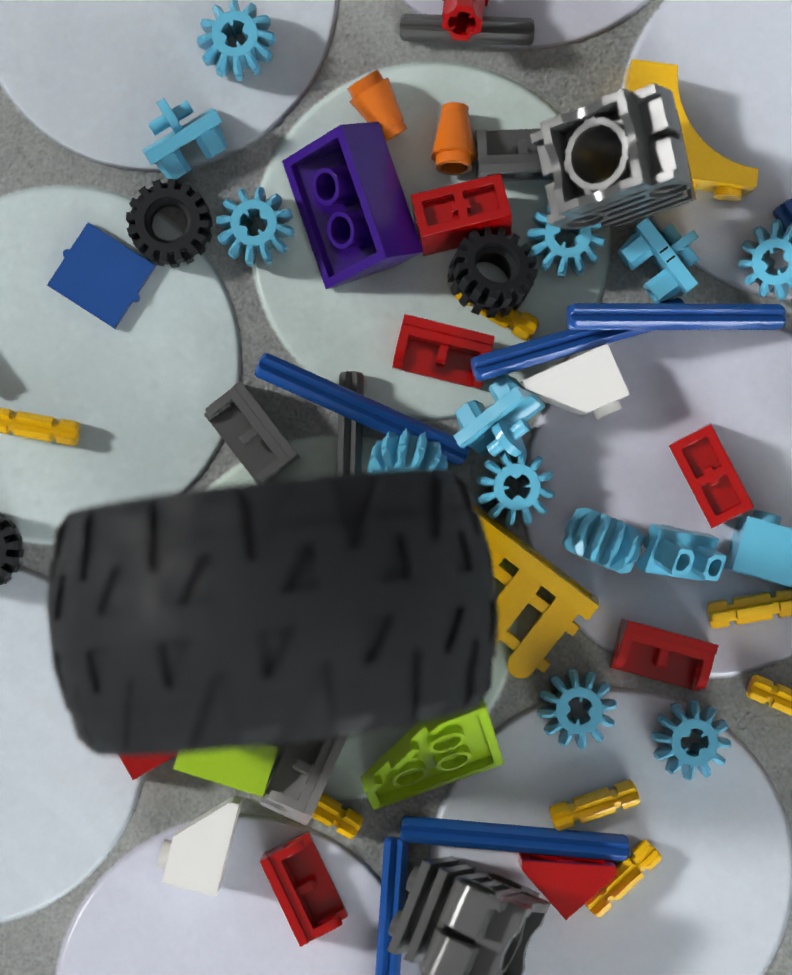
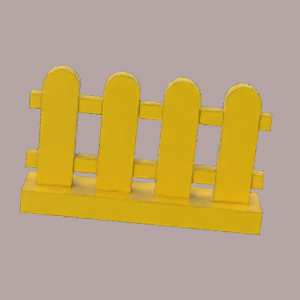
(522, 589)

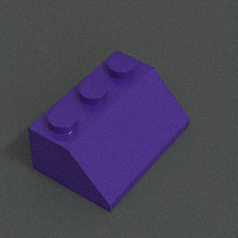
(352, 204)

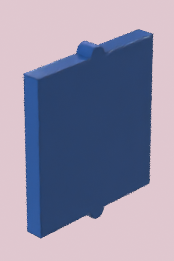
(101, 275)

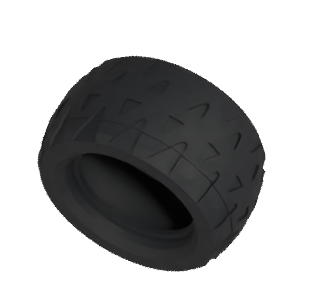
(272, 612)

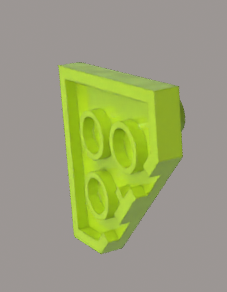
(433, 756)

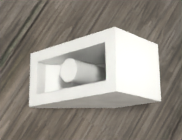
(582, 384)
(201, 849)

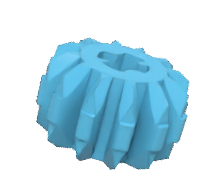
(231, 24)
(255, 208)
(580, 248)
(763, 264)
(406, 453)
(516, 503)
(603, 540)
(593, 708)
(700, 752)

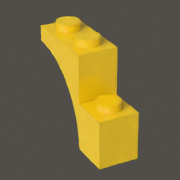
(708, 168)

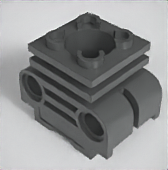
(615, 160)
(465, 920)

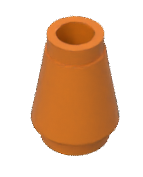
(377, 103)
(454, 140)

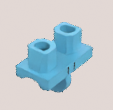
(202, 129)
(673, 276)
(500, 424)
(681, 554)

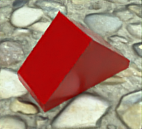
(567, 880)

